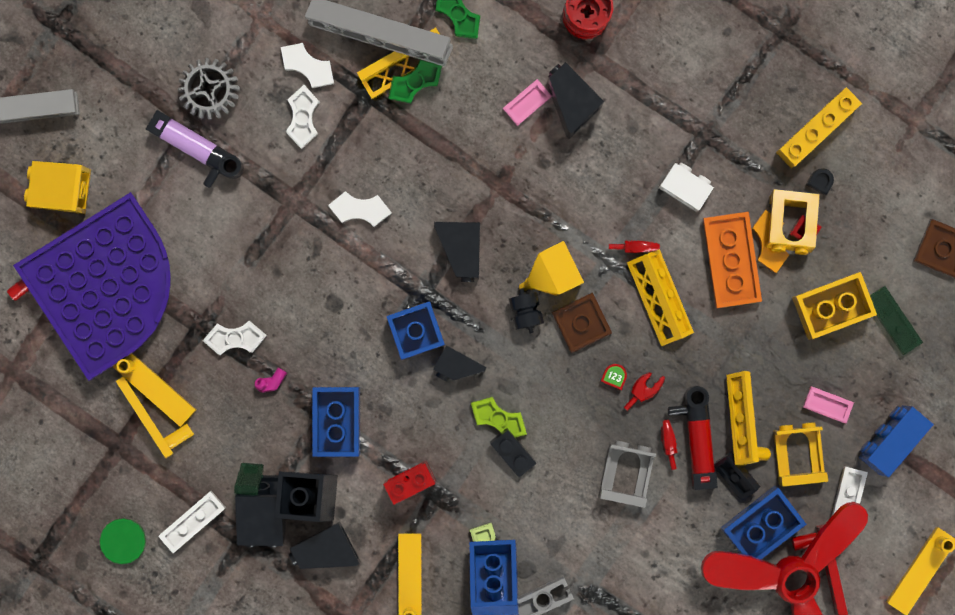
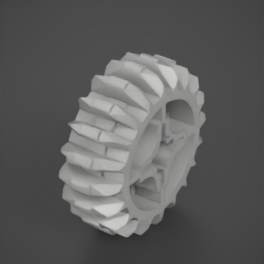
(199, 91)

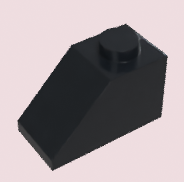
(456, 365)

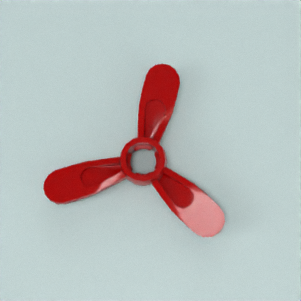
(750, 573)

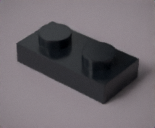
(513, 452)
(736, 476)

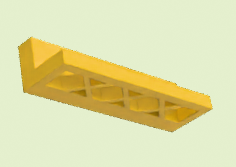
(382, 65)
(664, 296)

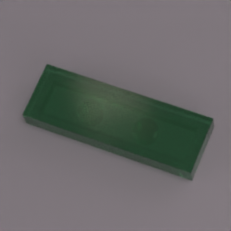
(895, 321)

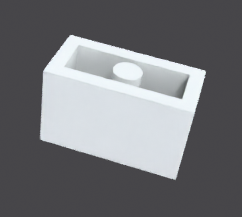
(686, 186)

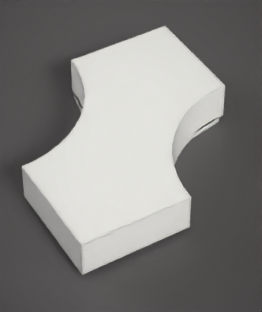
(297, 59)
(303, 106)
(349, 208)
(223, 339)

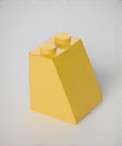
(58, 187)

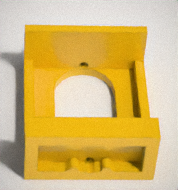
(777, 240)
(816, 455)

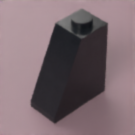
(461, 246)
(325, 550)

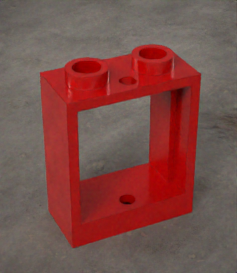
(401, 488)

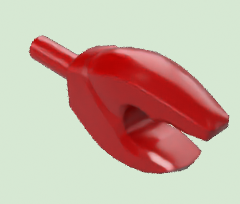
(636, 246)
(642, 392)
(669, 442)

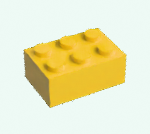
(834, 306)

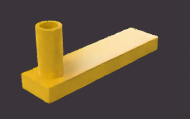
(155, 389)
(743, 420)
(164, 444)
(921, 570)
(410, 573)

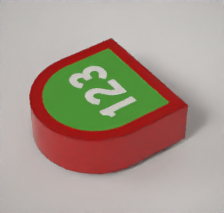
(615, 376)

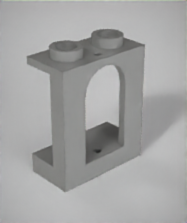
(646, 461)

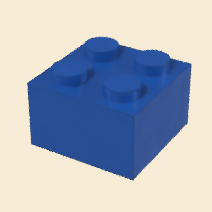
(415, 330)

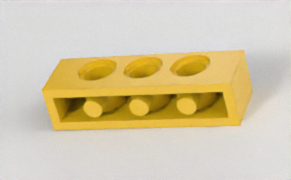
(818, 127)

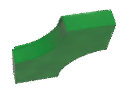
(464, 21)
(406, 86)

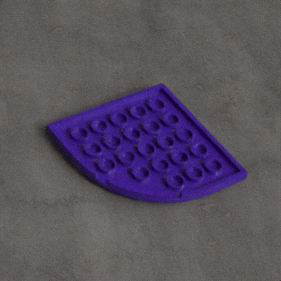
(102, 284)

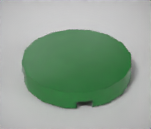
(123, 541)

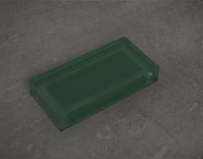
(249, 479)

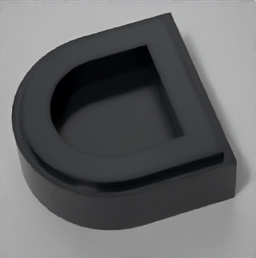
(821, 181)

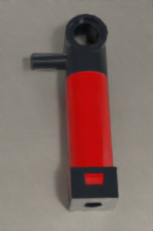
(700, 439)

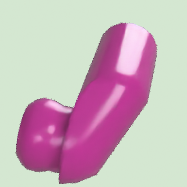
(271, 383)

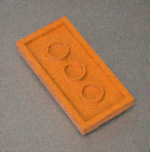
(732, 259)

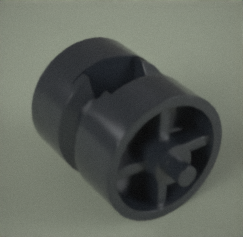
(526, 313)

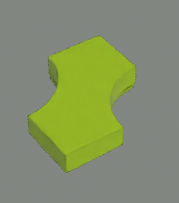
(489, 413)

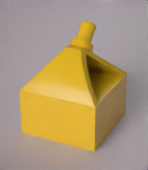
(553, 272)

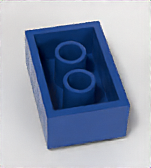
(336, 421)
(895, 440)
(763, 524)
(494, 578)

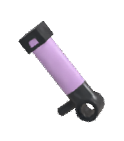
(195, 146)

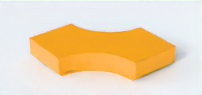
(767, 257)

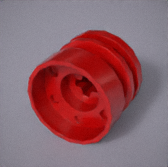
(587, 28)

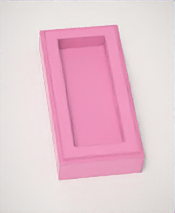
(527, 102)
(828, 404)

